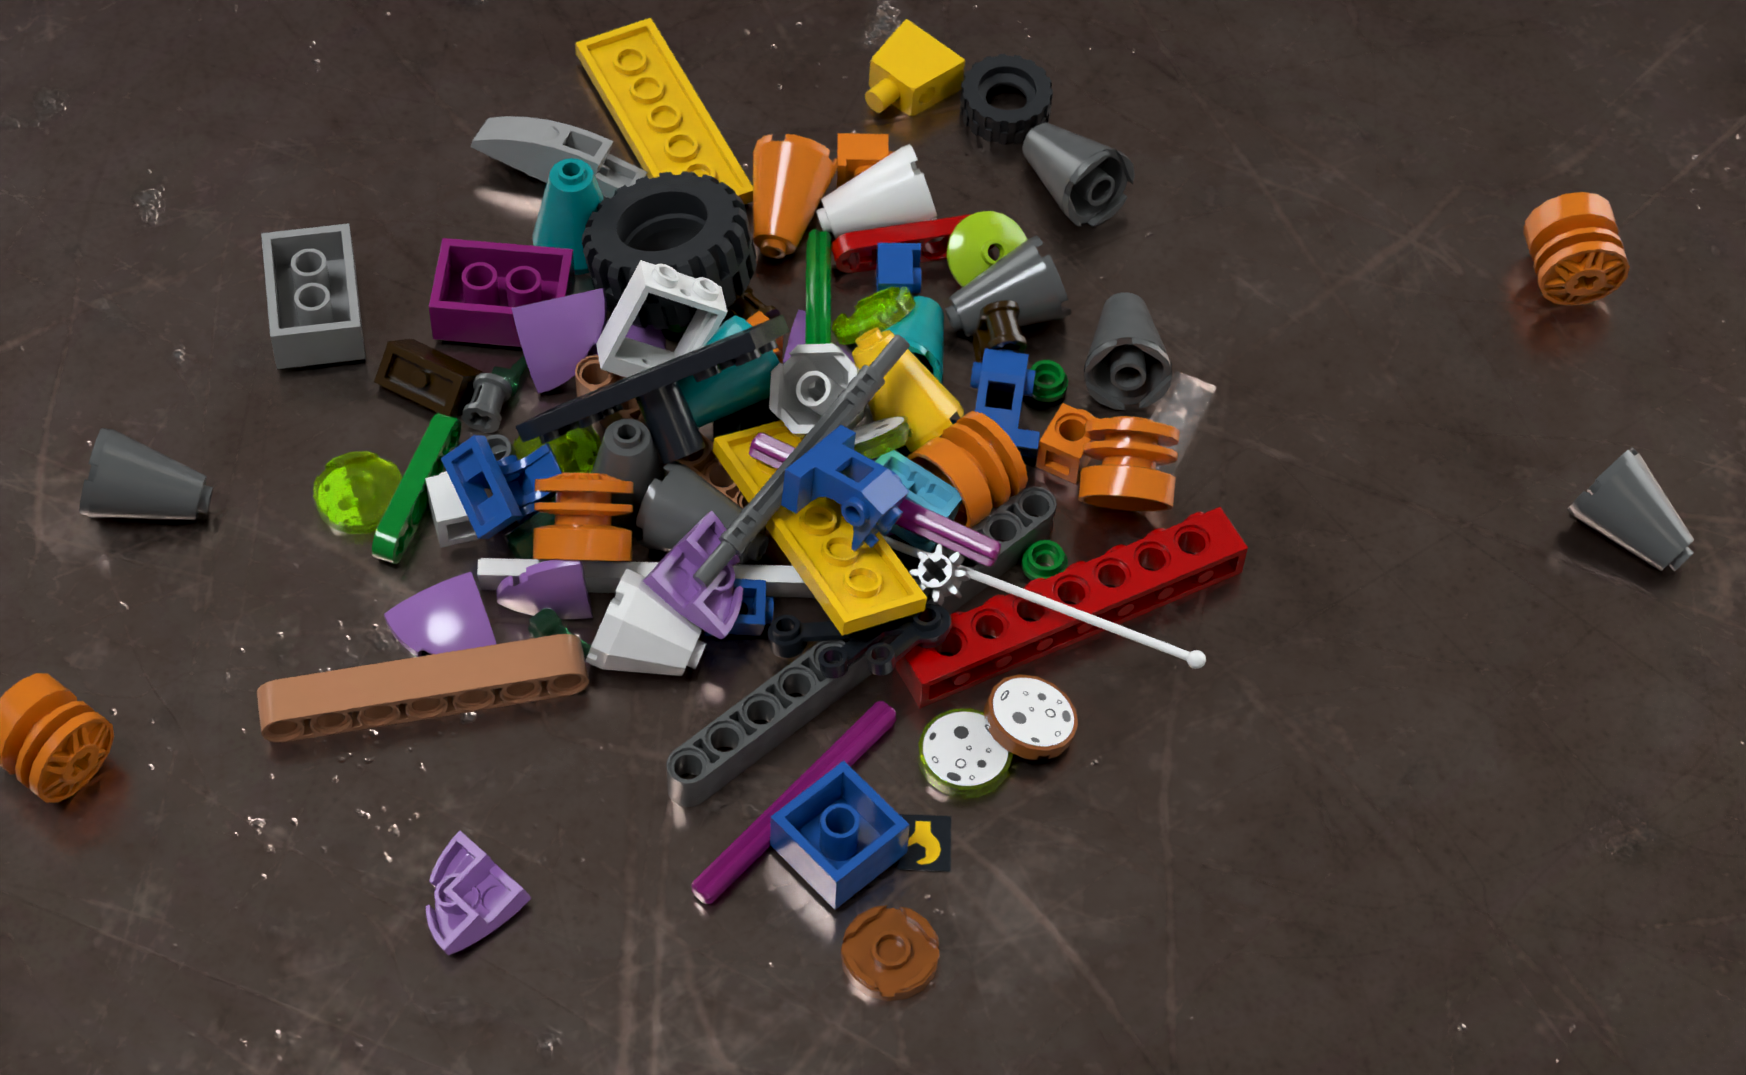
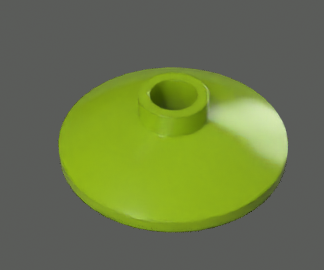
(971, 239)

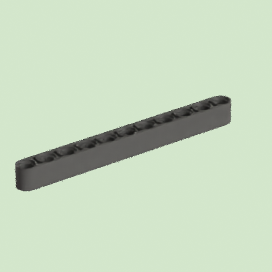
(803, 675)

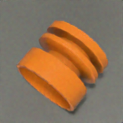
(1576, 248)
(1129, 458)
(978, 462)
(583, 519)
(51, 738)

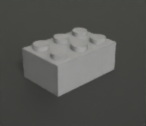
(312, 296)

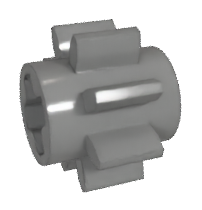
(950, 584)

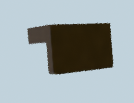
(425, 375)

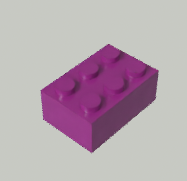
(482, 282)

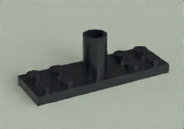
(659, 393)

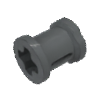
(486, 402)

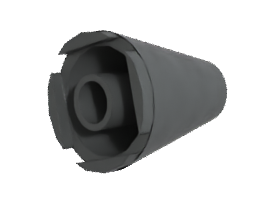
(1079, 173)
(1016, 277)
(1127, 356)
(630, 456)
(140, 483)
(679, 504)
(1635, 513)

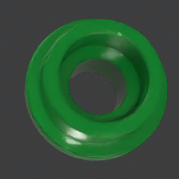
(1053, 374)
(1044, 552)

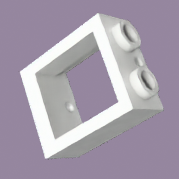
(628, 356)

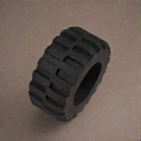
(673, 222)

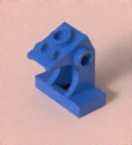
(1008, 373)
(509, 479)
(862, 486)

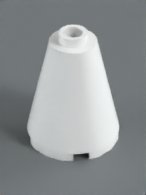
(879, 197)

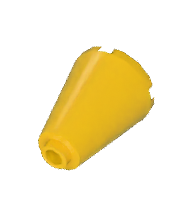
(907, 391)

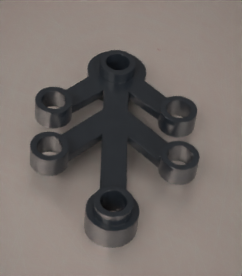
(924, 629)

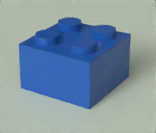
(839, 834)

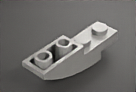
(538, 144)

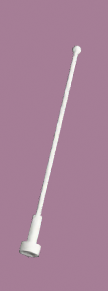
(1196, 659)

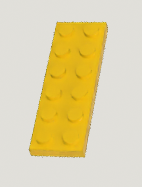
(658, 106)
(850, 585)

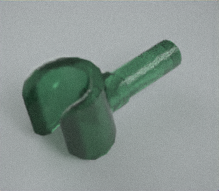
(512, 375)
(548, 623)

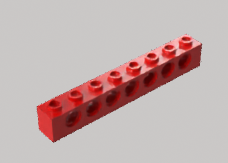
(1216, 557)

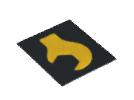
(927, 843)

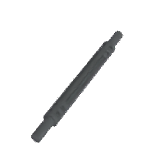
(769, 498)

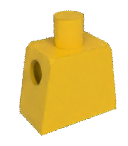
(913, 72)

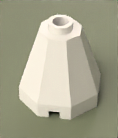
(809, 385)
(644, 633)

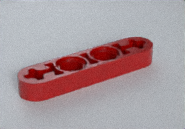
(858, 249)

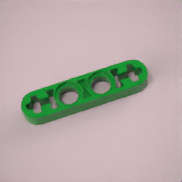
(411, 494)

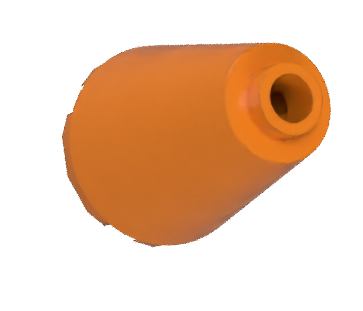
(787, 190)

